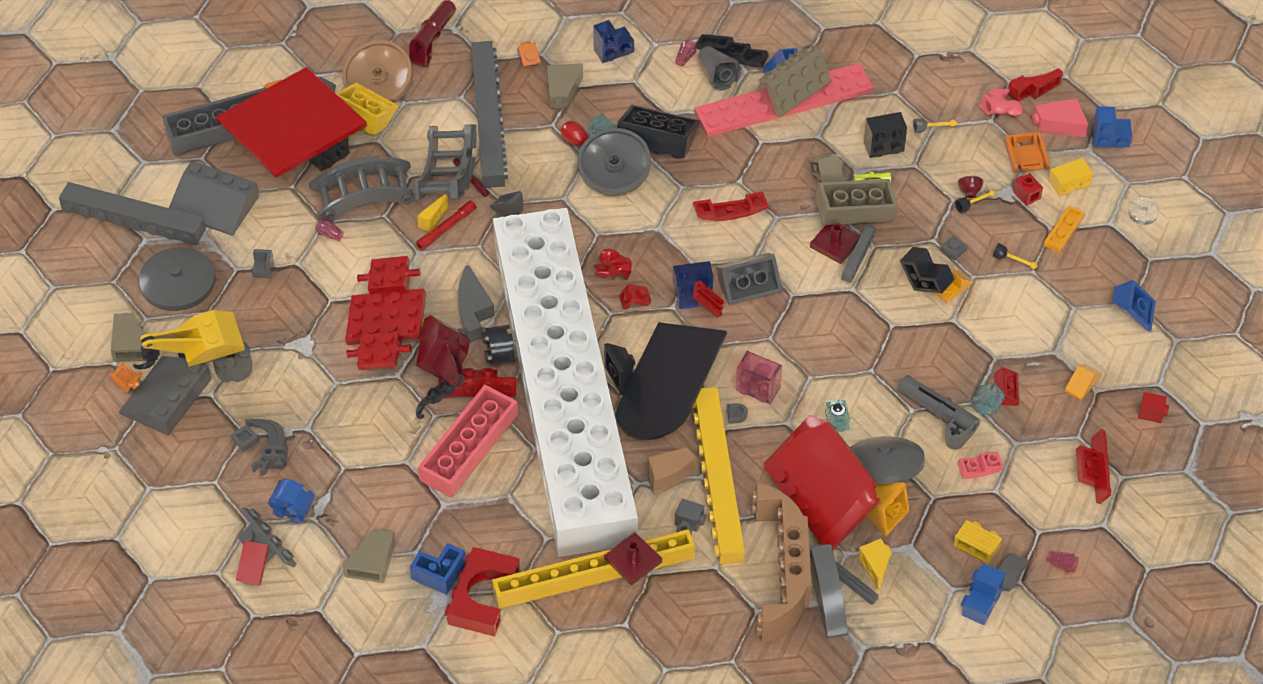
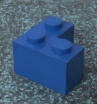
(1108, 130)
(441, 572)
(984, 593)

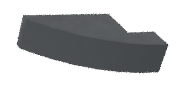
(473, 304)
(828, 591)

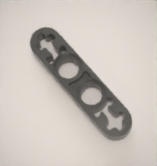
(858, 253)

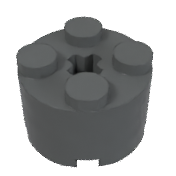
(234, 366)

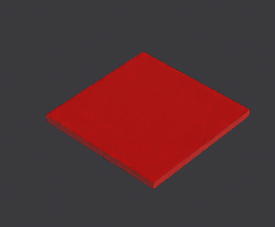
(291, 122)

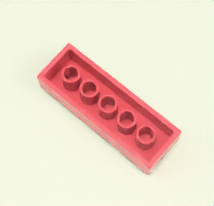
(468, 441)

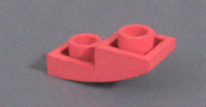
(983, 465)

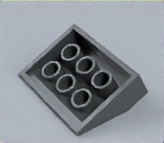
(216, 196)
(166, 393)

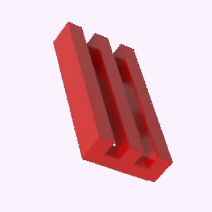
(708, 299)

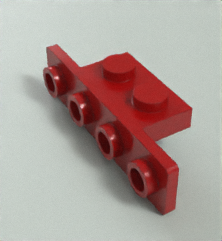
(487, 376)
(1094, 466)

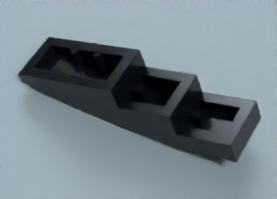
(740, 51)

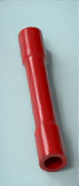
(431, 236)

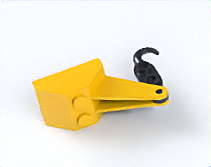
(199, 338)

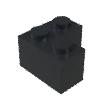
(925, 274)

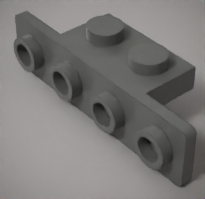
(260, 533)

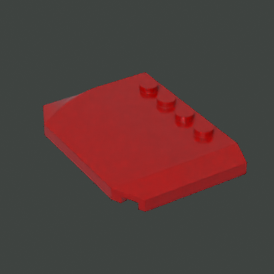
(823, 480)

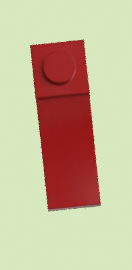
(1034, 86)

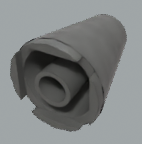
(719, 68)

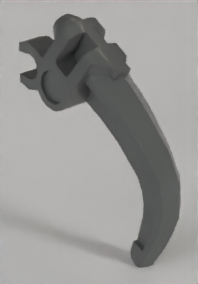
(276, 453)

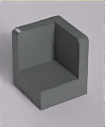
(263, 263)

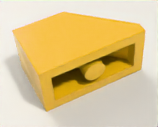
(875, 560)

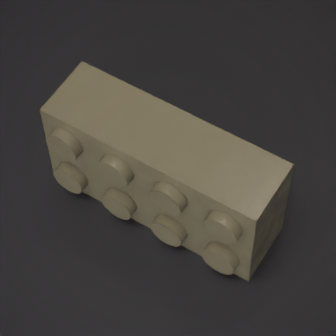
(856, 201)

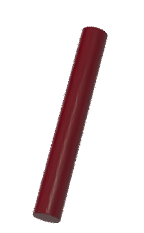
(476, 183)

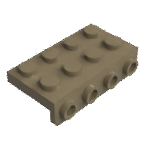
(796, 79)

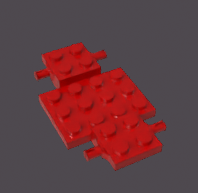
(386, 314)

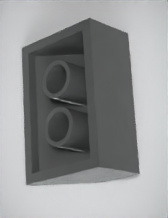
(749, 278)

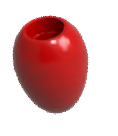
(574, 133)

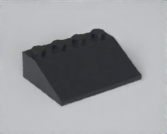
(661, 130)

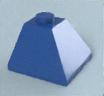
(1135, 303)

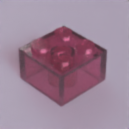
(758, 377)

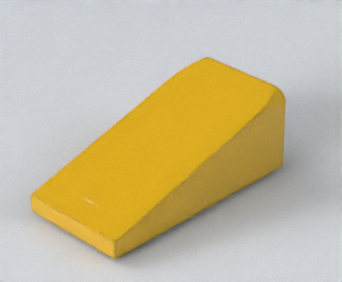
(431, 215)

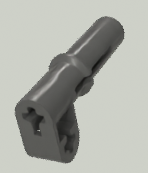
(943, 409)

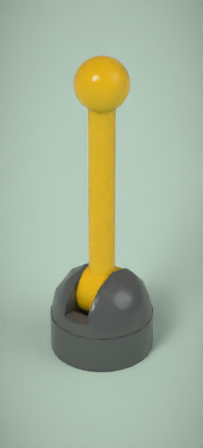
(920, 125)

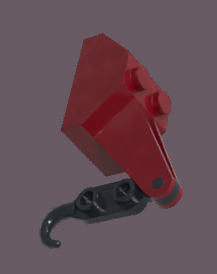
(442, 355)

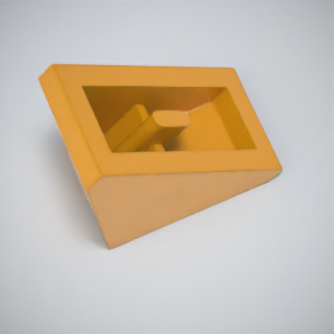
(1082, 381)

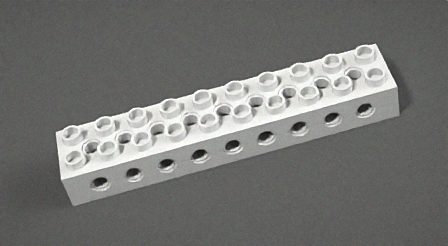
(564, 383)

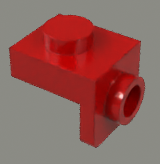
(634, 295)

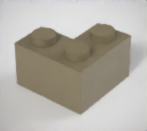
(827, 168)

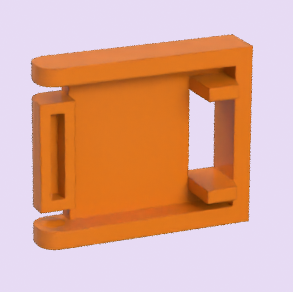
(1027, 156)

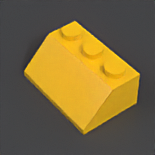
(370, 106)

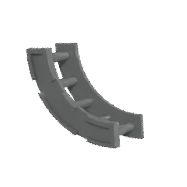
(359, 168)
(464, 172)

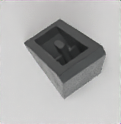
(508, 204)

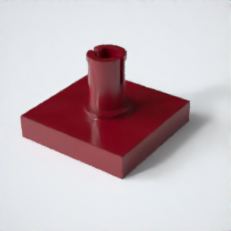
(835, 242)
(633, 558)

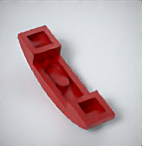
(731, 210)

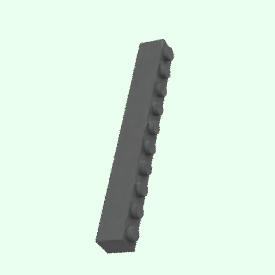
(488, 114)

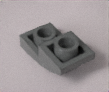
(1013, 567)

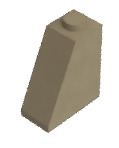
(563, 83)
(126, 338)
(371, 557)

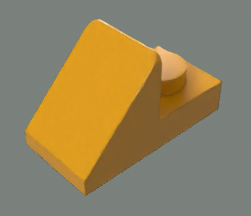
(956, 287)

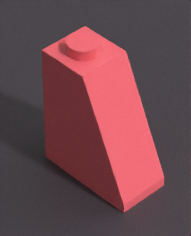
(1061, 118)

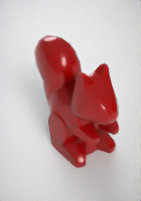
(613, 264)

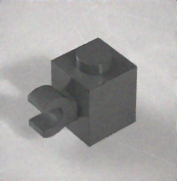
(689, 516)

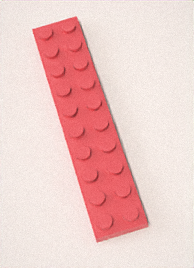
(757, 107)

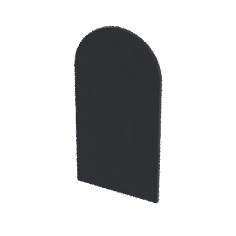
(668, 380)

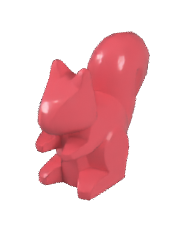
(998, 104)

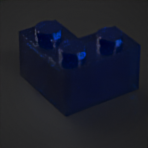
(611, 42)
(685, 278)

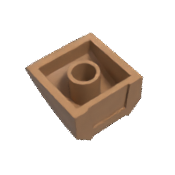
(670, 469)

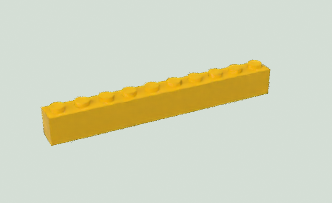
(718, 477)
(582, 572)

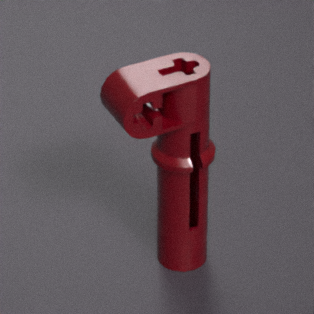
(421, 45)

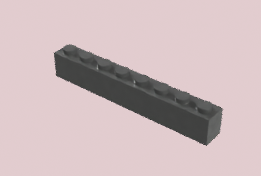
(132, 213)

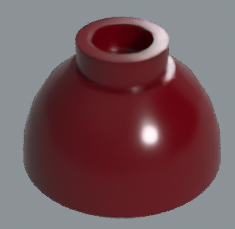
(970, 185)

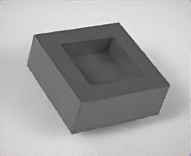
(954, 248)
(244, 437)

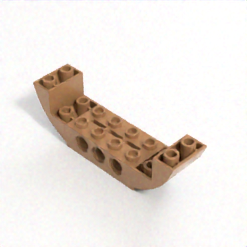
(793, 559)

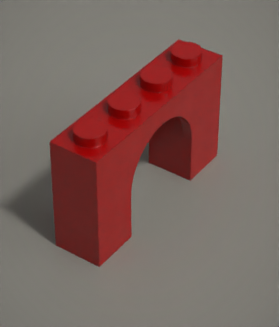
(480, 566)

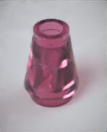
(686, 51)
(328, 229)
(1063, 560)

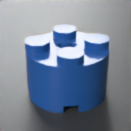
(291, 500)

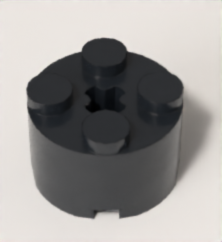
(499, 345)

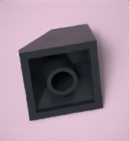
(618, 365)

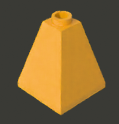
(892, 506)

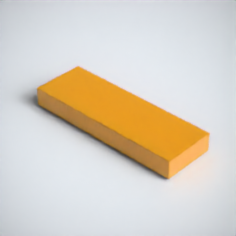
(1064, 229)

